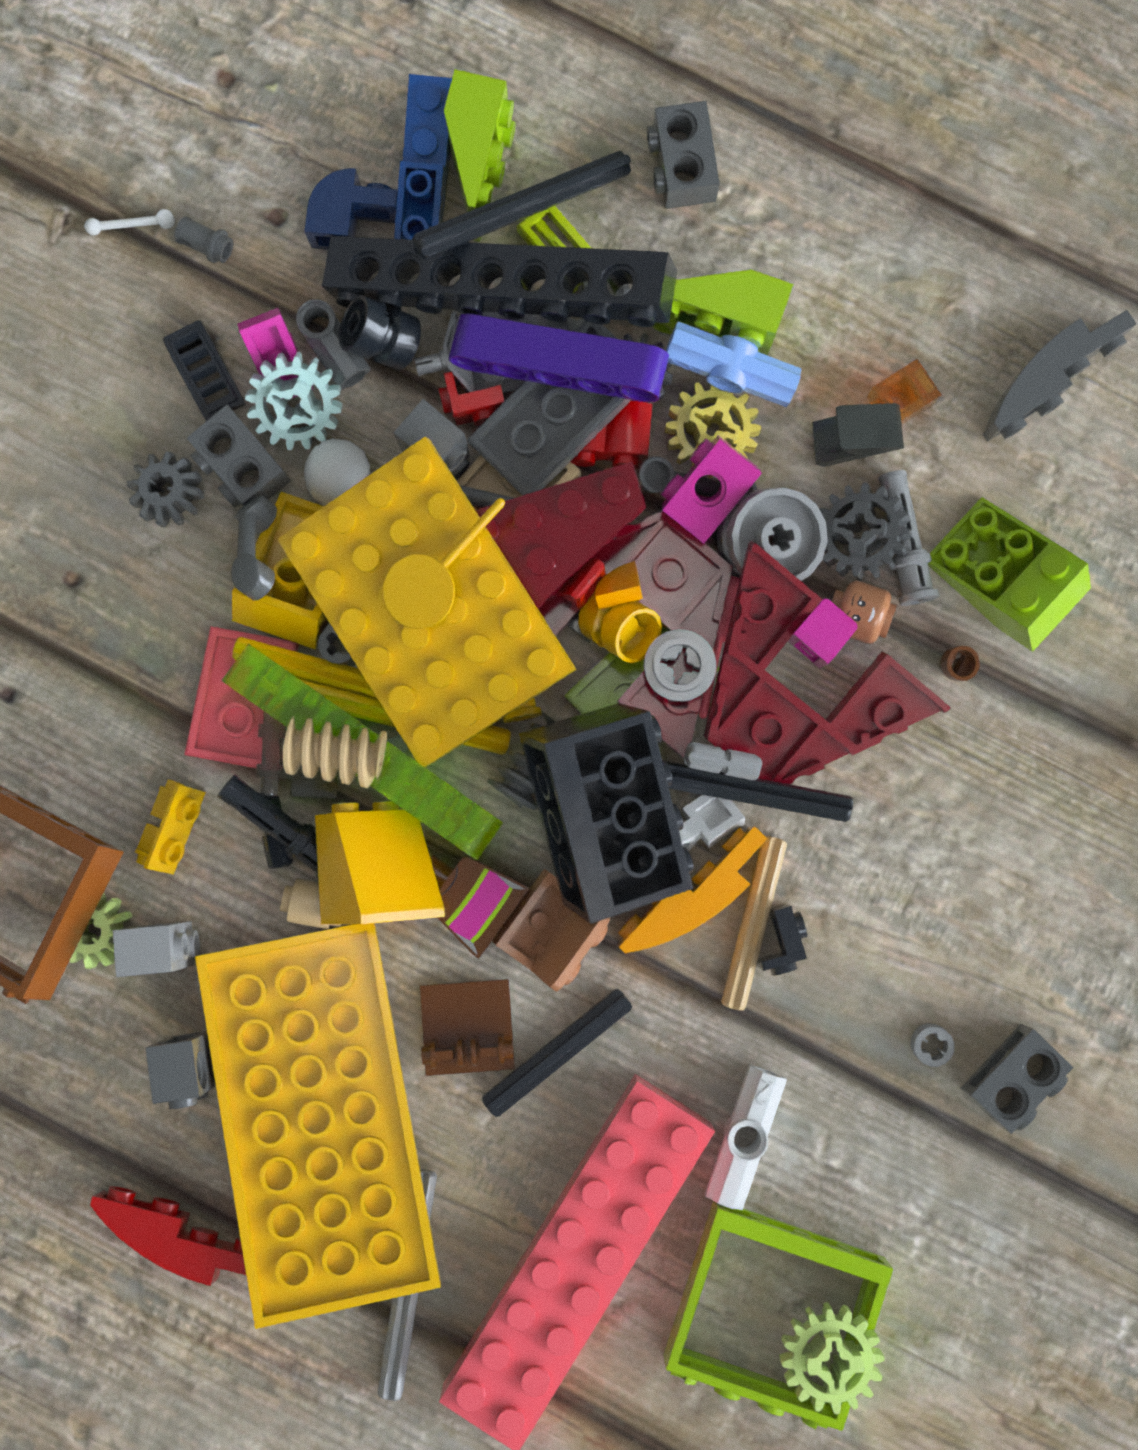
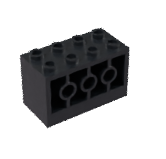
(608, 811)

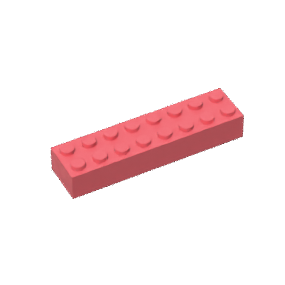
(576, 1263)

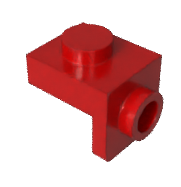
(471, 406)

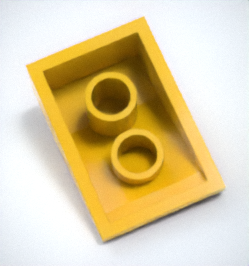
(289, 606)

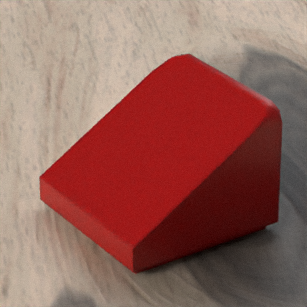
(584, 583)

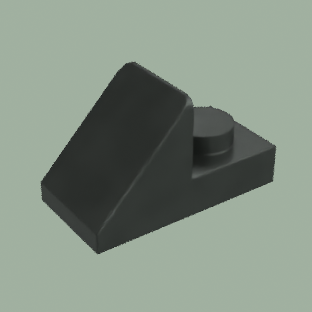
(857, 433)

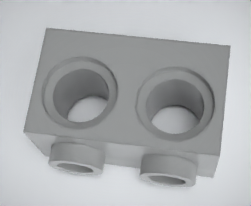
(155, 948)

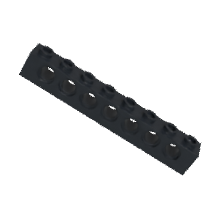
(651, 273)

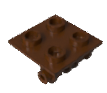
(467, 1027)

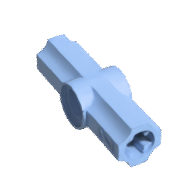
(732, 364)

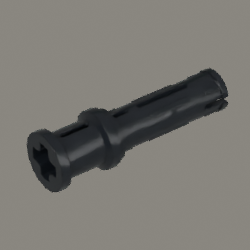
(295, 837)

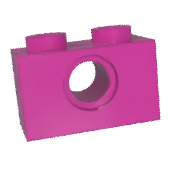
(704, 514)

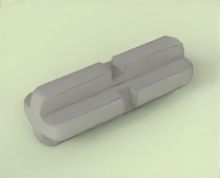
(730, 762)

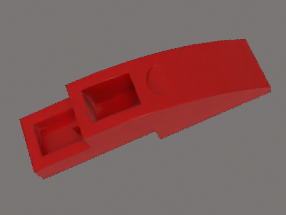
(160, 1236)

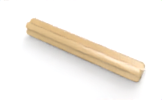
(754, 923)

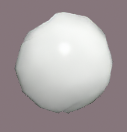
(334, 469)

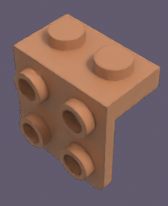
(548, 934)

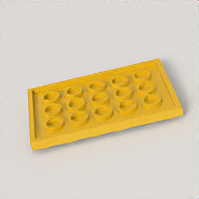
(440, 679)

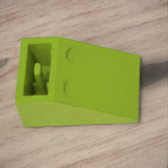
(478, 130)
(731, 304)
(1010, 573)

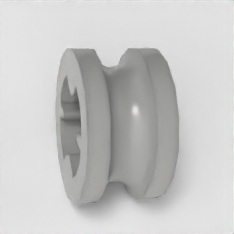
(942, 1035)

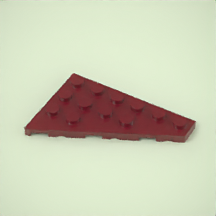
(564, 526)

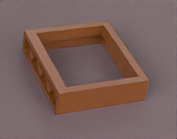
(76, 907)

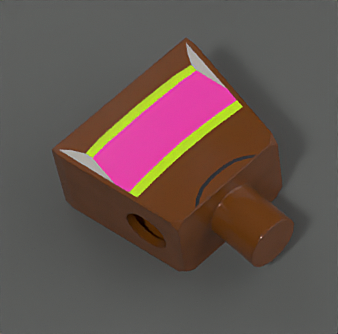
(476, 900)

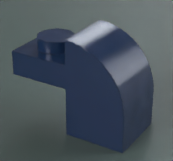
(342, 201)

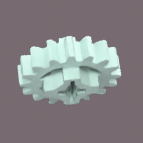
(280, 392)

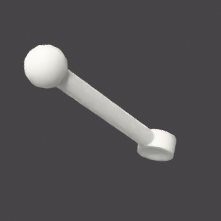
(163, 218)

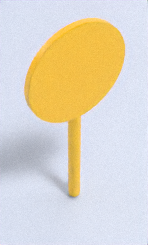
(421, 588)

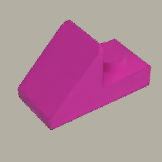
(266, 338)
(823, 633)

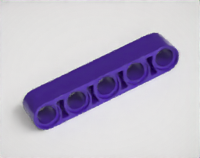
(559, 357)

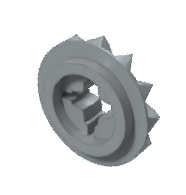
(698, 654)

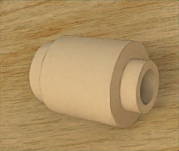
(303, 904)

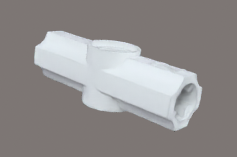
(737, 1164)

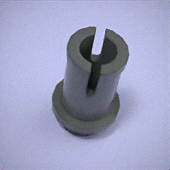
(212, 243)

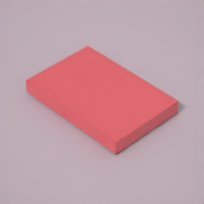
(222, 719)

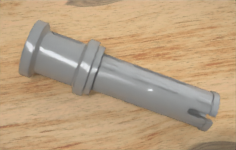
(913, 567)

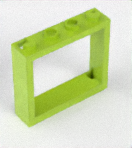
(735, 1381)

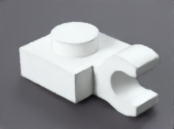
(709, 820)

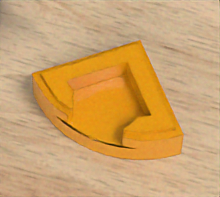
(619, 587)

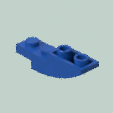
(425, 157)

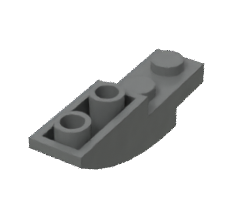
(1050, 370)

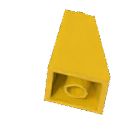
(374, 866)

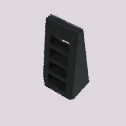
(188, 338)

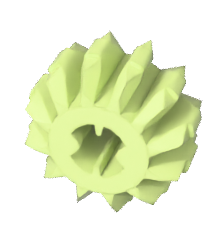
(101, 948)

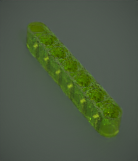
(401, 777)

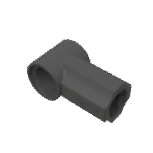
(346, 367)

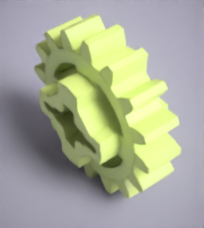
(850, 1358)

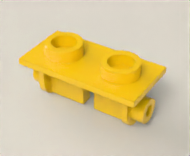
(164, 846)

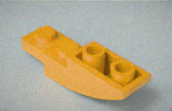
(683, 912)

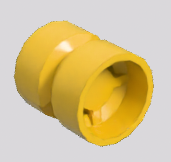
(621, 629)

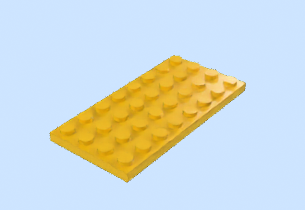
(316, 1124)

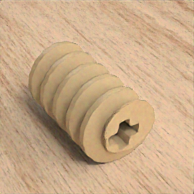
(333, 753)

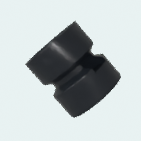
(379, 333)

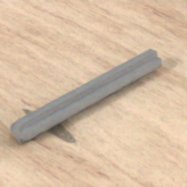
(401, 1323)

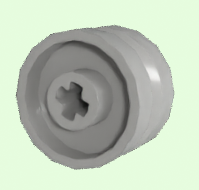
(786, 514)

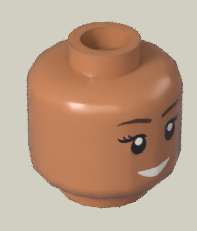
(868, 607)

